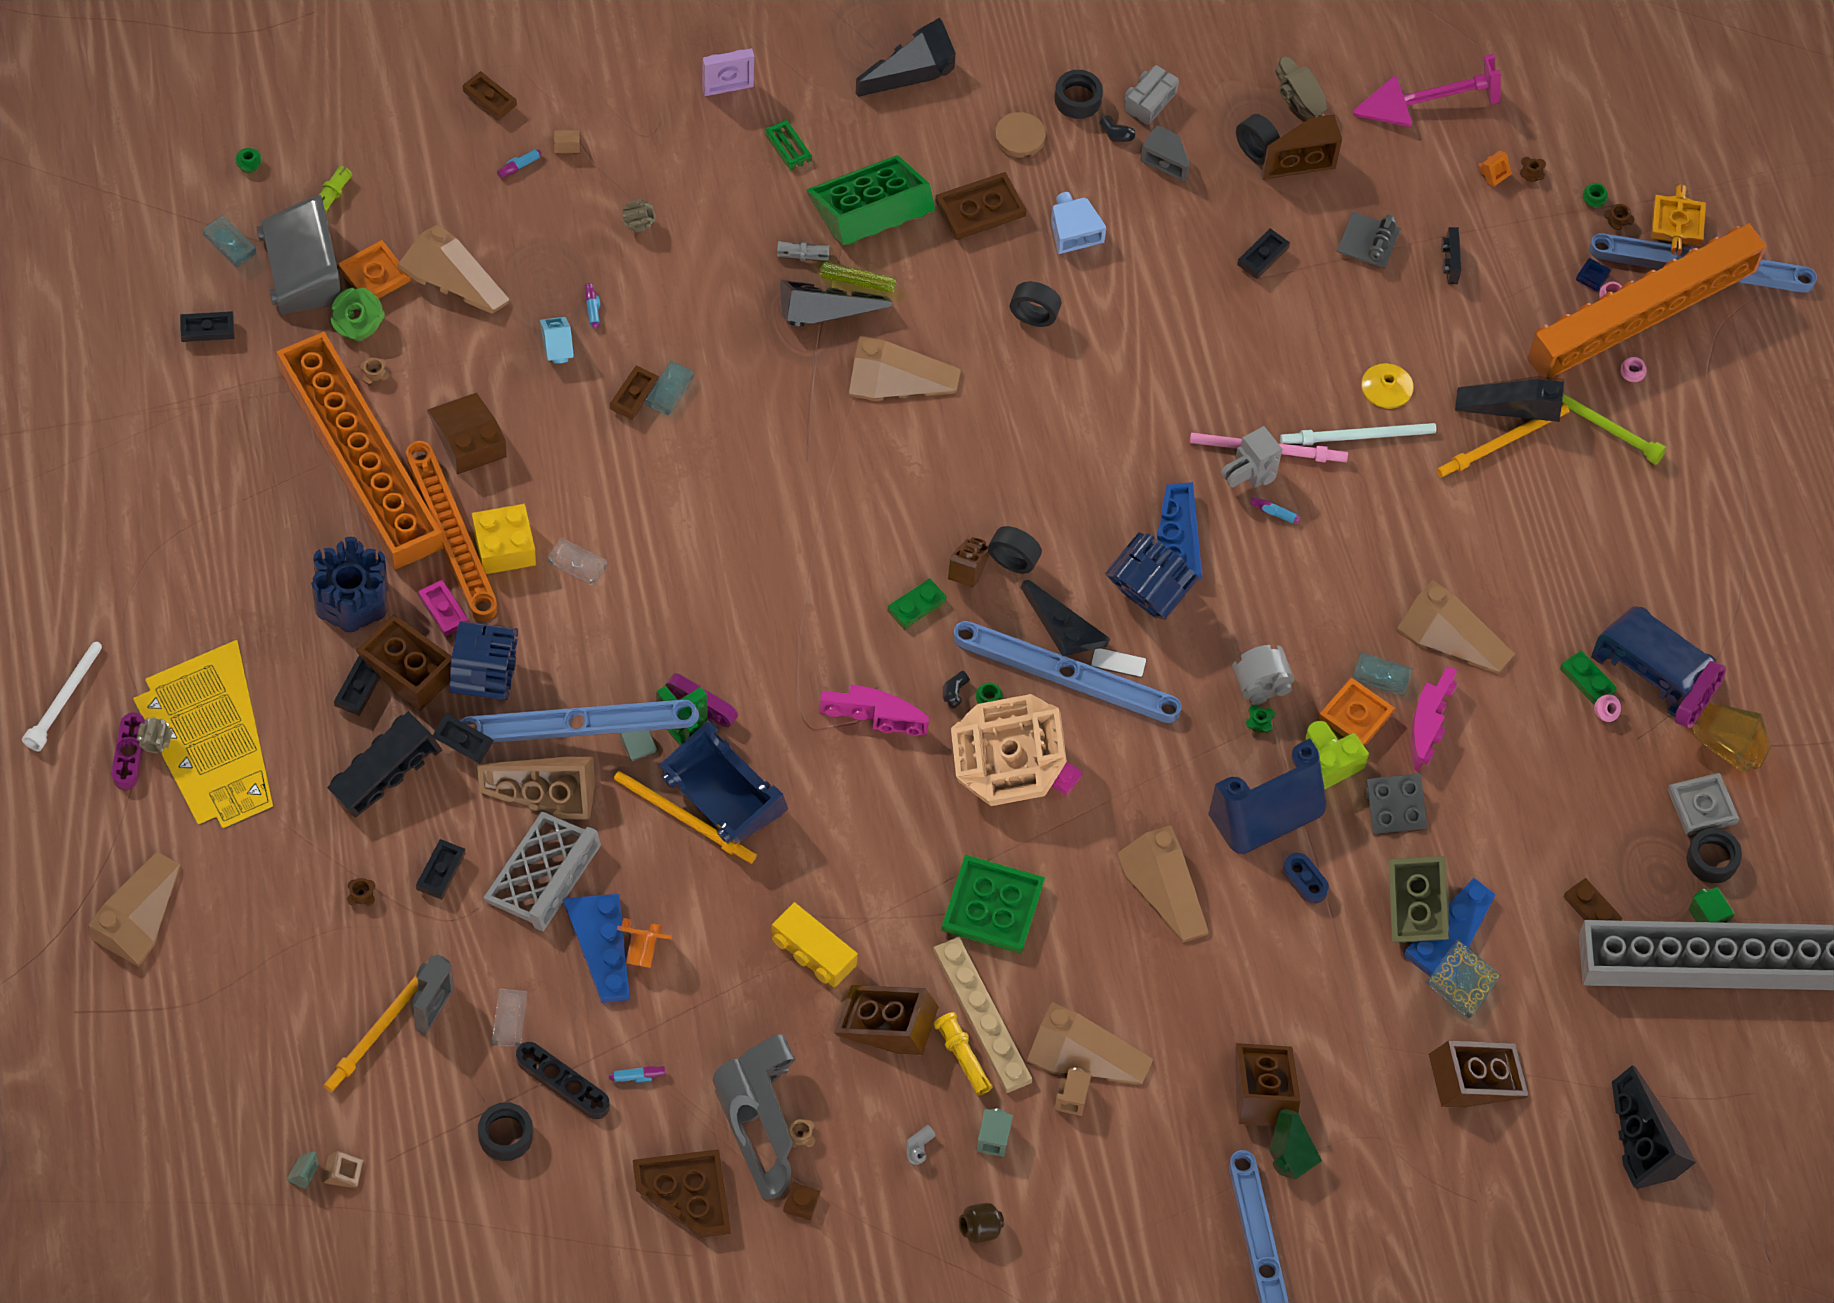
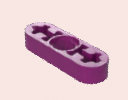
(1700, 694)
(717, 709)
(133, 761)

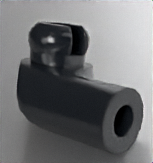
(1117, 133)
(952, 687)

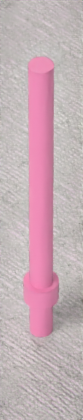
(1319, 453)

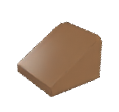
(566, 141)
(342, 1170)

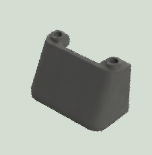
(301, 257)

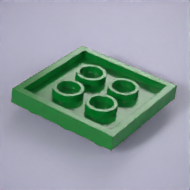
(993, 904)

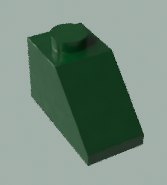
(1292, 1146)

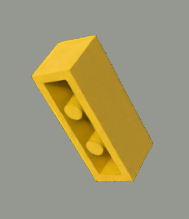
(813, 945)

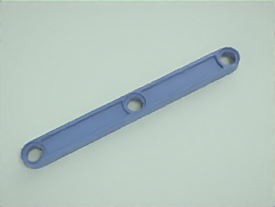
(1657, 254)
(1085, 678)
(596, 721)
(1257, 1229)

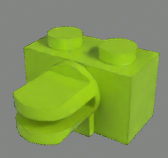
(1337, 757)

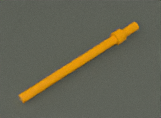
(1463, 460)
(683, 816)
(347, 1065)

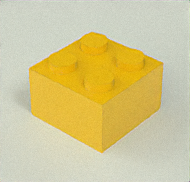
(504, 539)

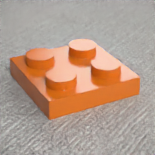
(374, 270)
(1356, 711)

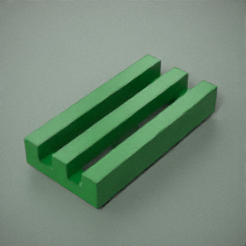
(797, 160)

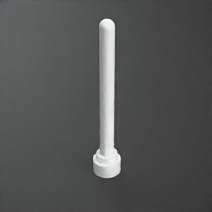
(36, 737)

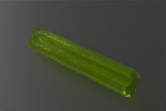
(858, 277)

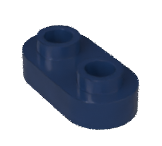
(1307, 879)

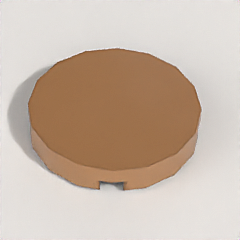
(1020, 134)

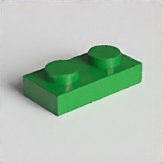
(916, 603)
(1587, 677)

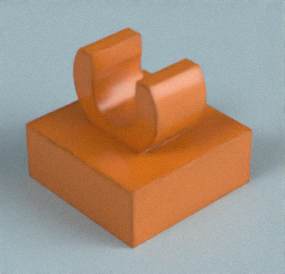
(1495, 168)

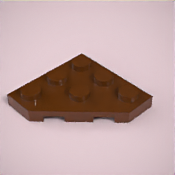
(687, 1189)

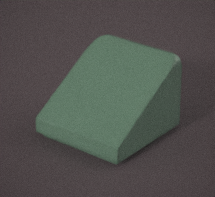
(637, 744)
(304, 1169)

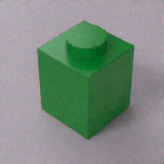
(1710, 907)

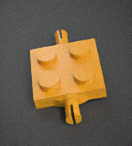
(1678, 220)

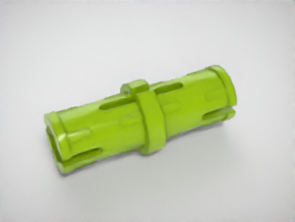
(333, 188)

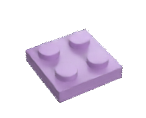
(728, 72)

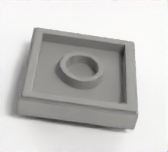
(1703, 804)

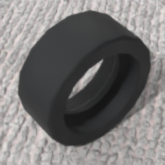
(1074, 109)
(1255, 135)
(1039, 294)
(1014, 549)
(1723, 839)
(505, 1152)

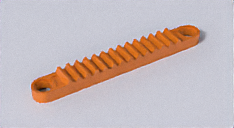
(455, 538)

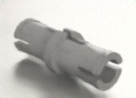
(803, 251)

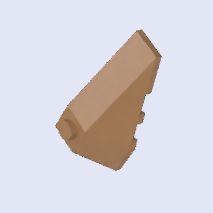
(446, 263)
(892, 370)
(1446, 624)
(550, 784)
(1160, 873)
(133, 915)
(1075, 1042)

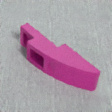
(868, 703)
(1429, 719)

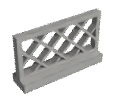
(564, 875)

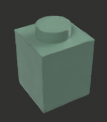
(994, 1132)

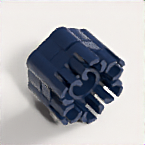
(350, 568)
(1151, 578)
(482, 660)

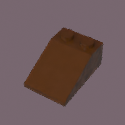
(1304, 149)
(468, 432)
(407, 661)
(888, 1018)
(1477, 1073)
(1265, 1083)

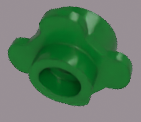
(1260, 725)

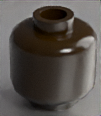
(981, 1222)

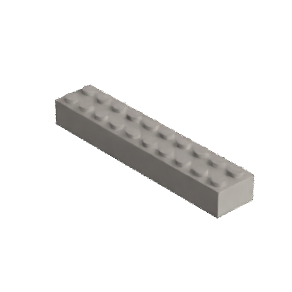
(1707, 955)

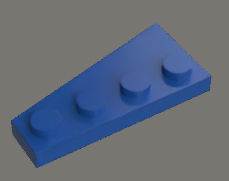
(1179, 525)
(1465, 918)
(602, 945)

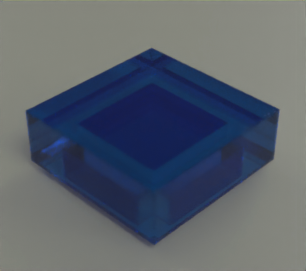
(1593, 274)

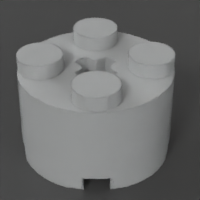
(1263, 674)

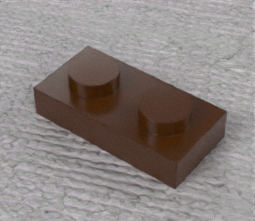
(489, 95)
(633, 392)
(1590, 903)

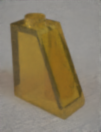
(1734, 735)

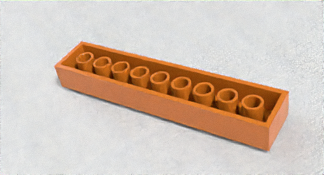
(1646, 301)
(359, 450)

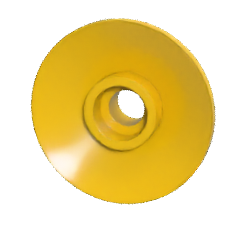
(1387, 394)

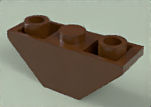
(968, 561)

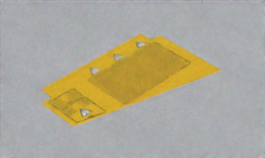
(213, 736)

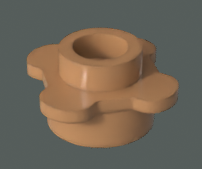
(374, 364)
(804, 1126)

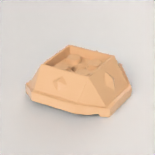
(1002, 726)

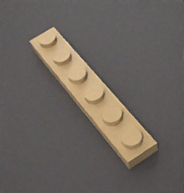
(982, 1015)

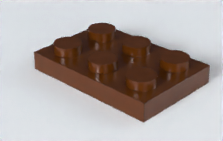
(980, 205)

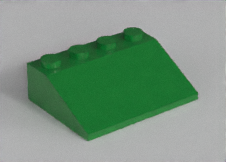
(872, 199)

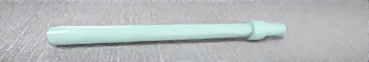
(1308, 437)

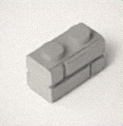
(1151, 94)

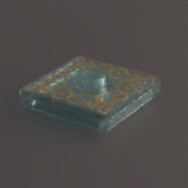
(1463, 979)

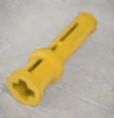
(957, 1042)

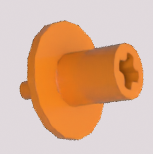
(642, 943)

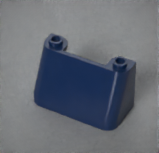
(1653, 653)
(722, 785)
(1262, 814)

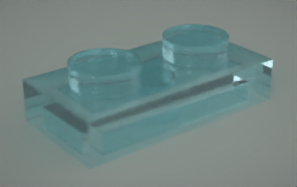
(229, 241)
(669, 388)
(1382, 674)

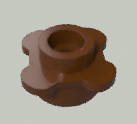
(1530, 174)
(1622, 211)
(364, 885)

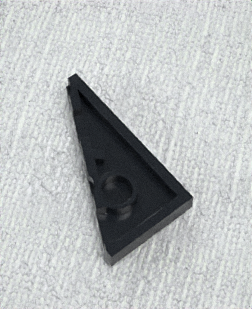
(1064, 626)

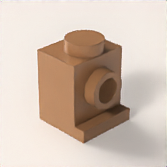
(1073, 1092)

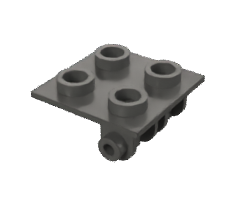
(1369, 239)
(1396, 803)

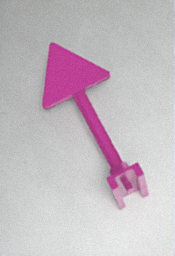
(1390, 104)

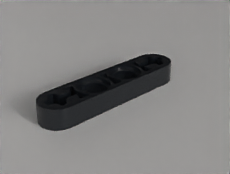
(565, 1077)

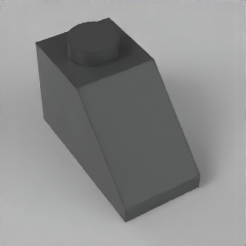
(1166, 153)

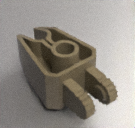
(1300, 89)

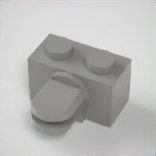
(1255, 460)

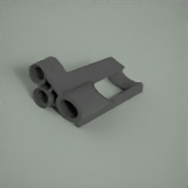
(748, 1093)

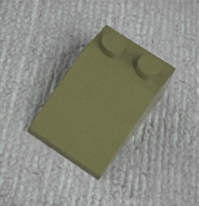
(1419, 899)

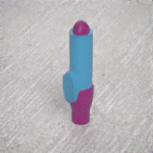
(515, 163)
(593, 305)
(1272, 509)
(640, 1075)

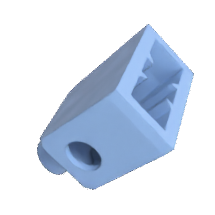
(1075, 224)

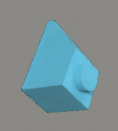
(557, 339)

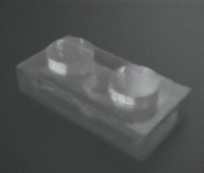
(577, 561)
(509, 1017)

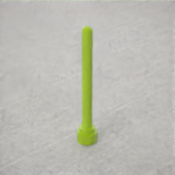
(1653, 451)

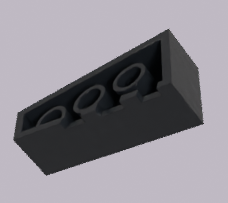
(383, 764)

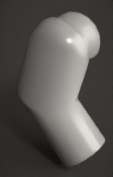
(915, 1145)

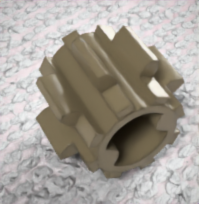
(638, 215)
(154, 735)

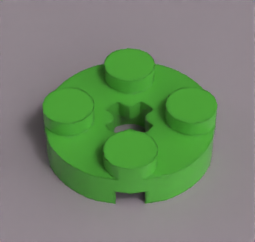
(343, 313)

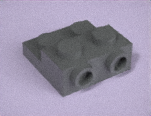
(434, 988)

